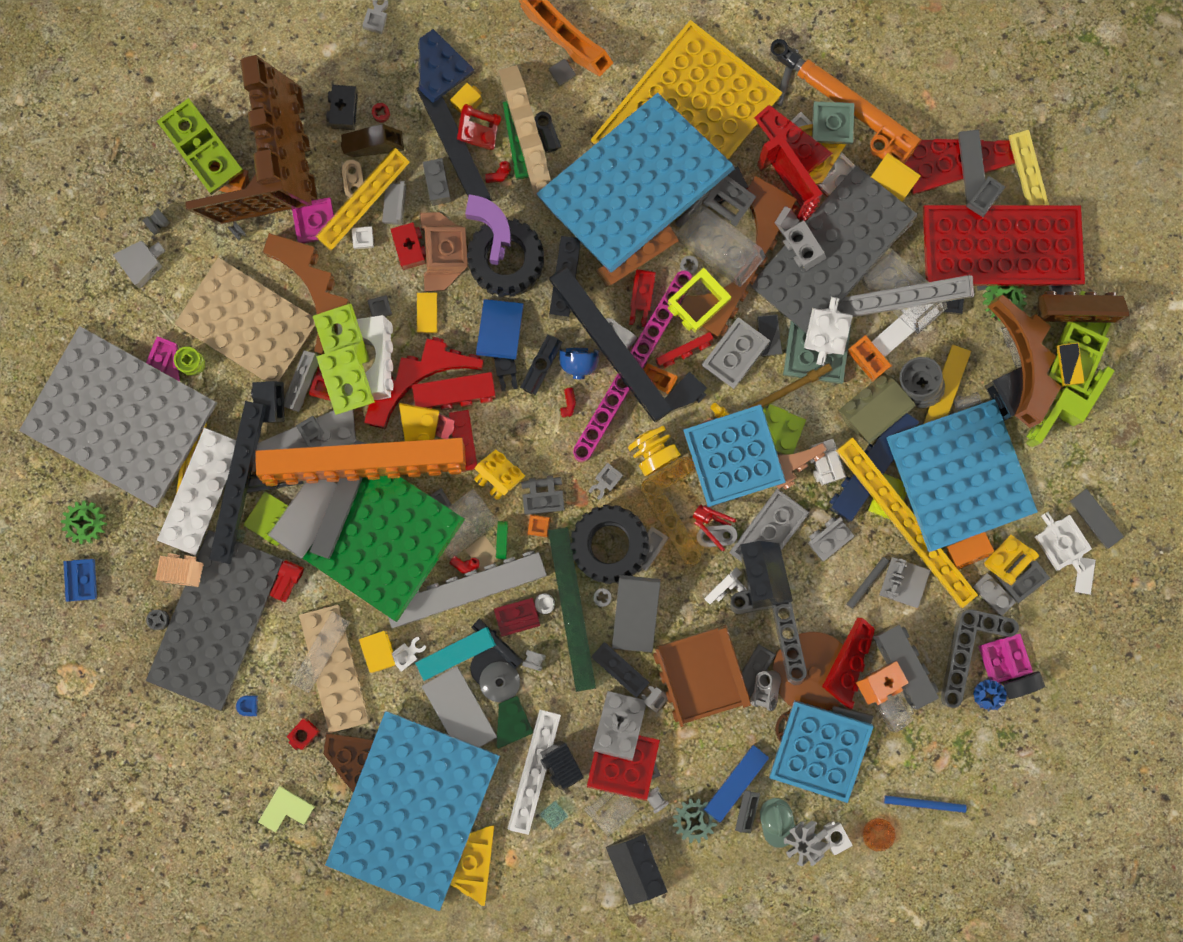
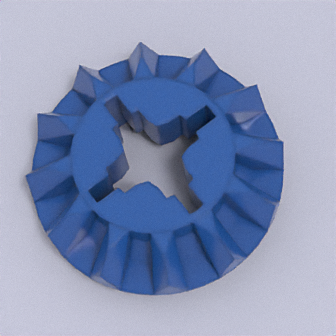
(992, 687)

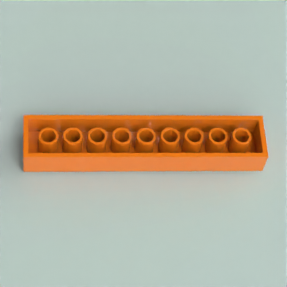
(361, 460)

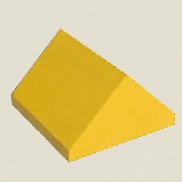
(895, 177)

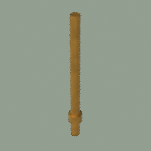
(812, 376)

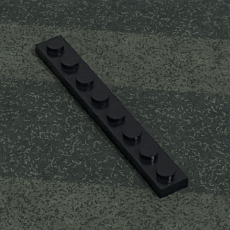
(237, 482)

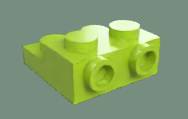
(784, 428)

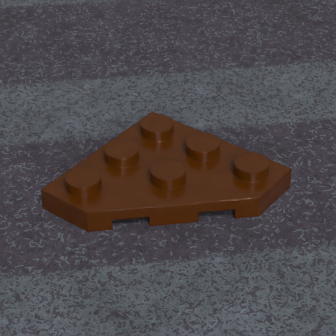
(347, 756)

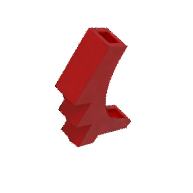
(411, 372)

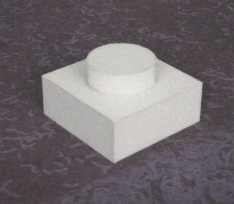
(362, 237)

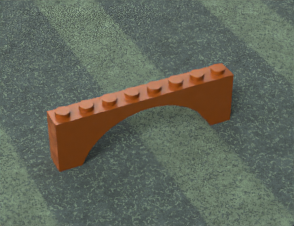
(765, 210)

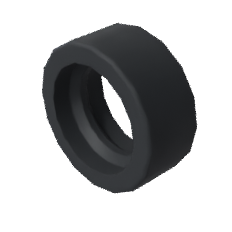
(1024, 685)

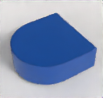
(247, 705)

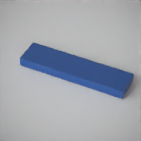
(736, 783)

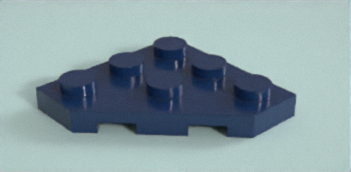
(439, 66)

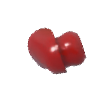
(500, 175)
(465, 566)

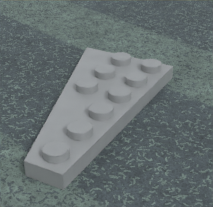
(337, 431)

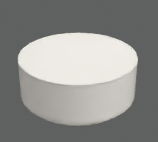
(544, 603)

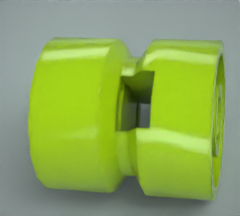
(189, 361)

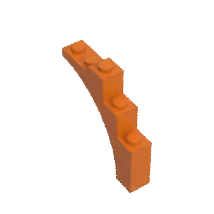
(562, 32)

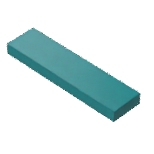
(455, 653)

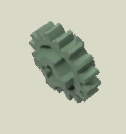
(689, 828)

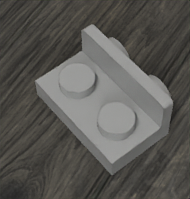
(830, 539)

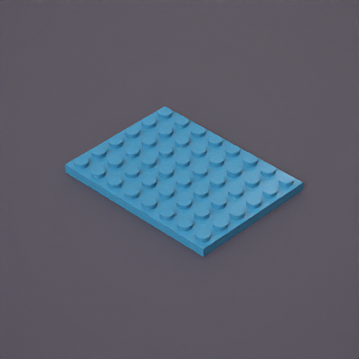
(635, 182)
(412, 810)

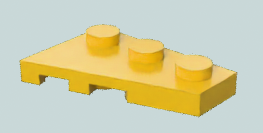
(418, 422)

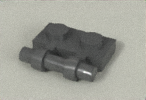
(545, 501)

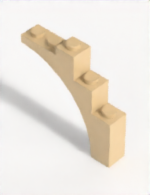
(525, 127)

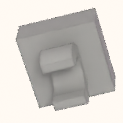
(655, 699)

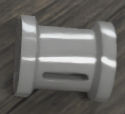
(656, 800)

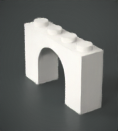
(377, 332)

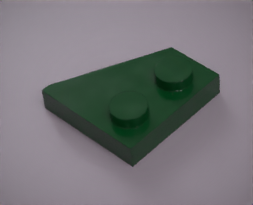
(512, 722)

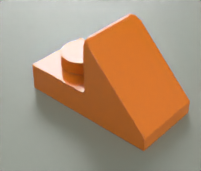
(661, 379)

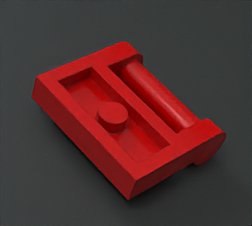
(476, 133)

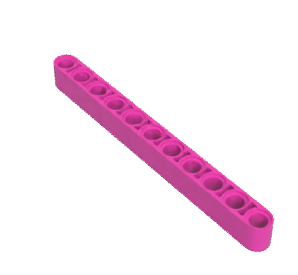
(614, 389)

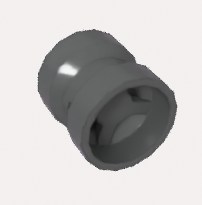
(156, 221)

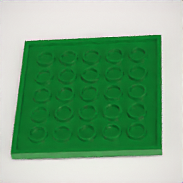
(389, 543)

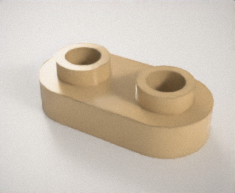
(351, 180)

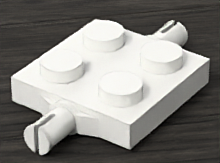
(828, 331)
(1063, 542)

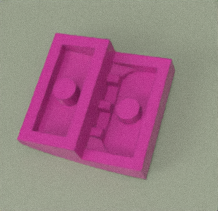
(1005, 658)

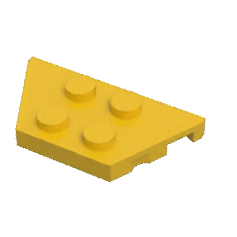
(474, 865)

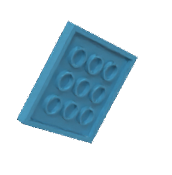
(734, 455)
(821, 751)

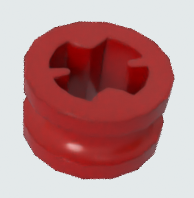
(383, 118)

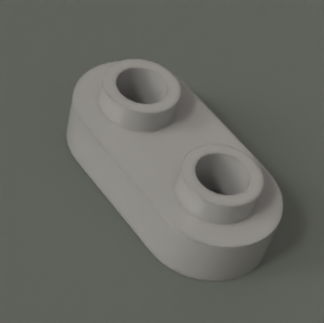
(717, 532)

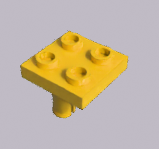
(499, 473)

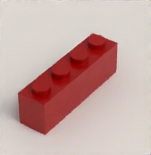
(455, 391)

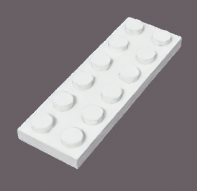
(198, 492)

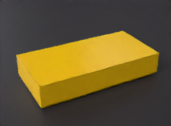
(426, 312)

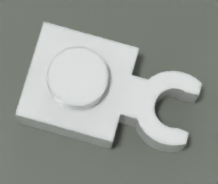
(405, 655)

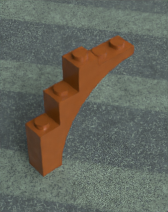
(300, 259)
(1028, 334)

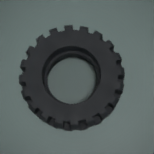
(511, 283)
(597, 519)

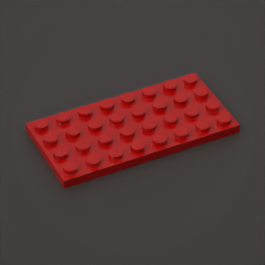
(1006, 245)

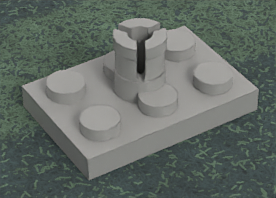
(619, 726)

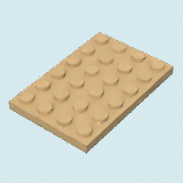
(246, 322)

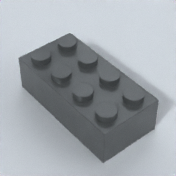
(896, 647)

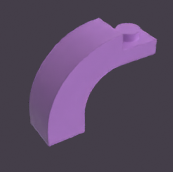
(490, 214)

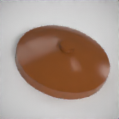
(819, 656)

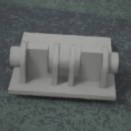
(904, 582)

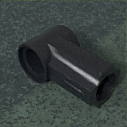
(547, 133)

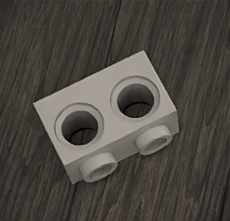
(807, 244)

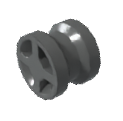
(154, 618)

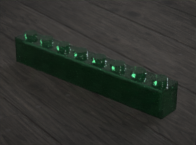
(572, 609)

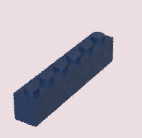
(854, 494)

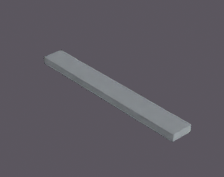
(908, 296)

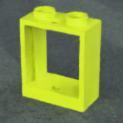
(715, 288)

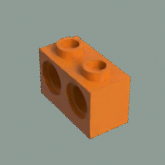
(869, 358)

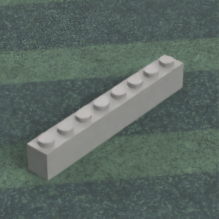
(472, 587)

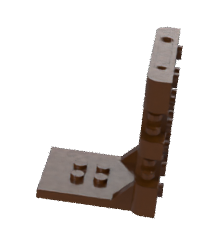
(281, 145)

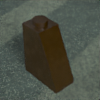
(372, 141)

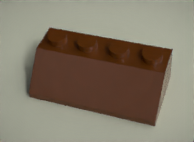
(1082, 308)

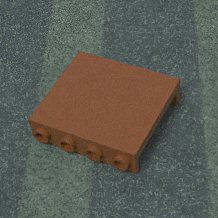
(702, 675)

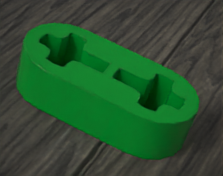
(502, 537)

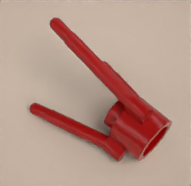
(704, 515)

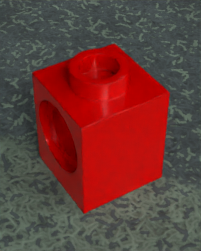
(311, 730)

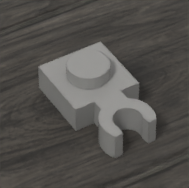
(376, 18)
(607, 479)

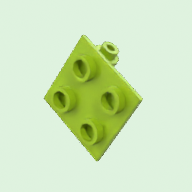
(265, 516)

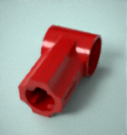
(289, 575)

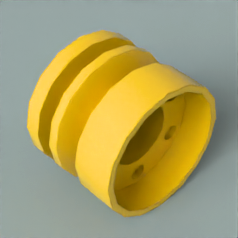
(654, 451)

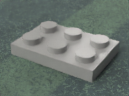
(736, 353)

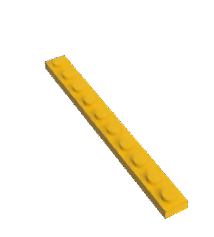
(905, 521)

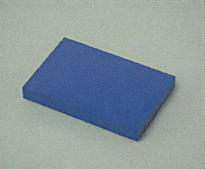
(499, 329)

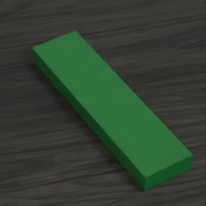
(517, 156)

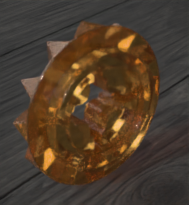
(869, 836)

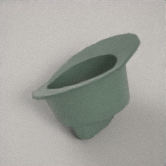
(776, 821)

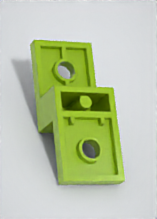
(200, 146)
(1092, 344)
(343, 359)
(1070, 407)

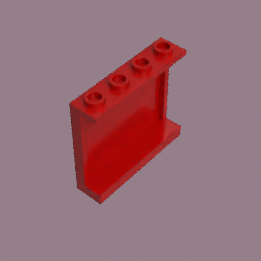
(792, 173)

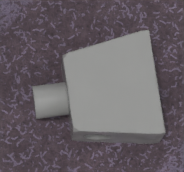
(140, 262)

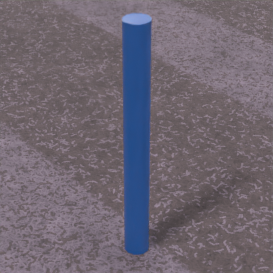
(925, 804)

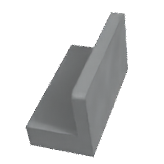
(394, 204)

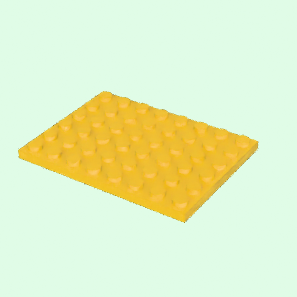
(704, 86)

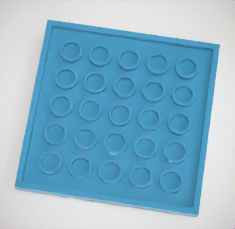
(961, 475)

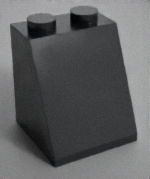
(1007, 392)

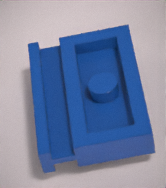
(80, 580)

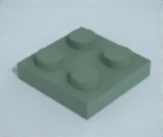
(833, 122)

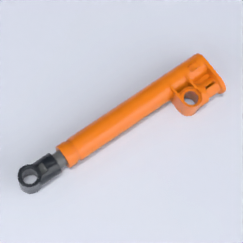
(896, 138)

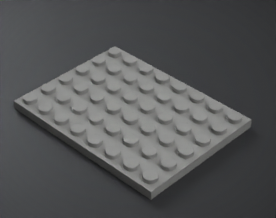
(118, 417)

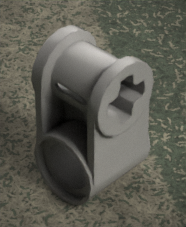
(764, 693)

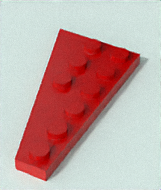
(940, 161)

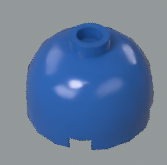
(579, 361)

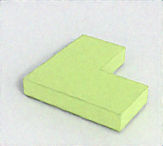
(285, 804)

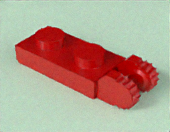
(642, 295)

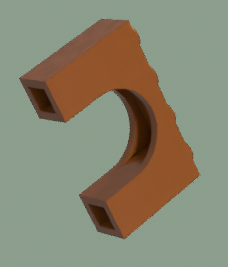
(652, 248)

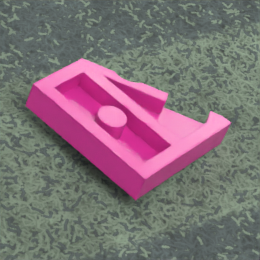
(162, 357)

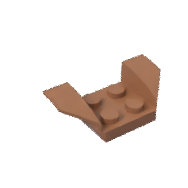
(444, 250)

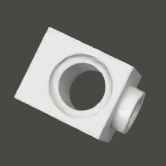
(843, 843)

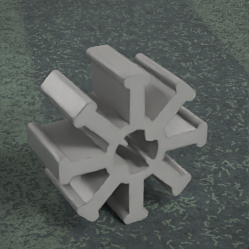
(807, 843)

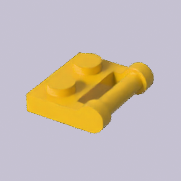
(1007, 555)

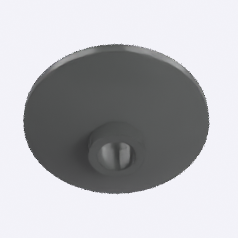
(502, 671)

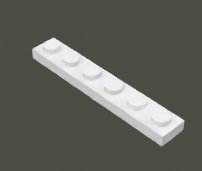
(533, 773)

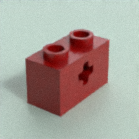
(402, 236)

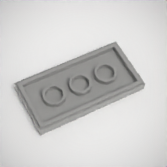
(303, 517)
(773, 523)
(459, 708)

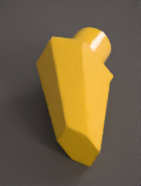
(719, 411)

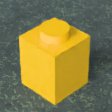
(466, 95)

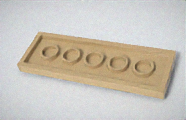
(338, 681)

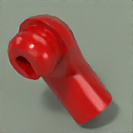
(570, 402)

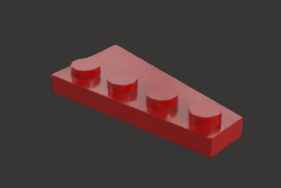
(805, 147)
(849, 663)

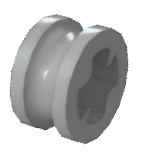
(692, 259)
(599, 603)

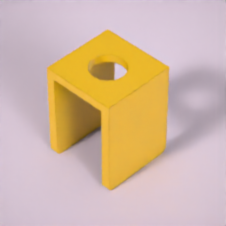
(377, 651)

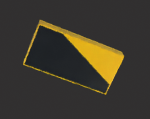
(1070, 364)

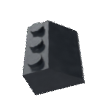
(765, 574)
(636, 869)

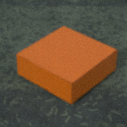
(538, 526)

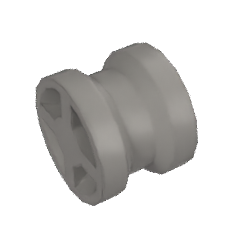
(534, 660)

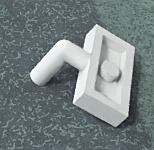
(728, 582)

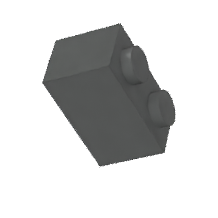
(437, 182)

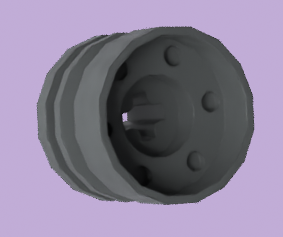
(922, 371)

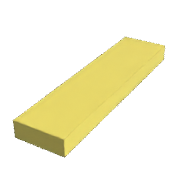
(1028, 168)

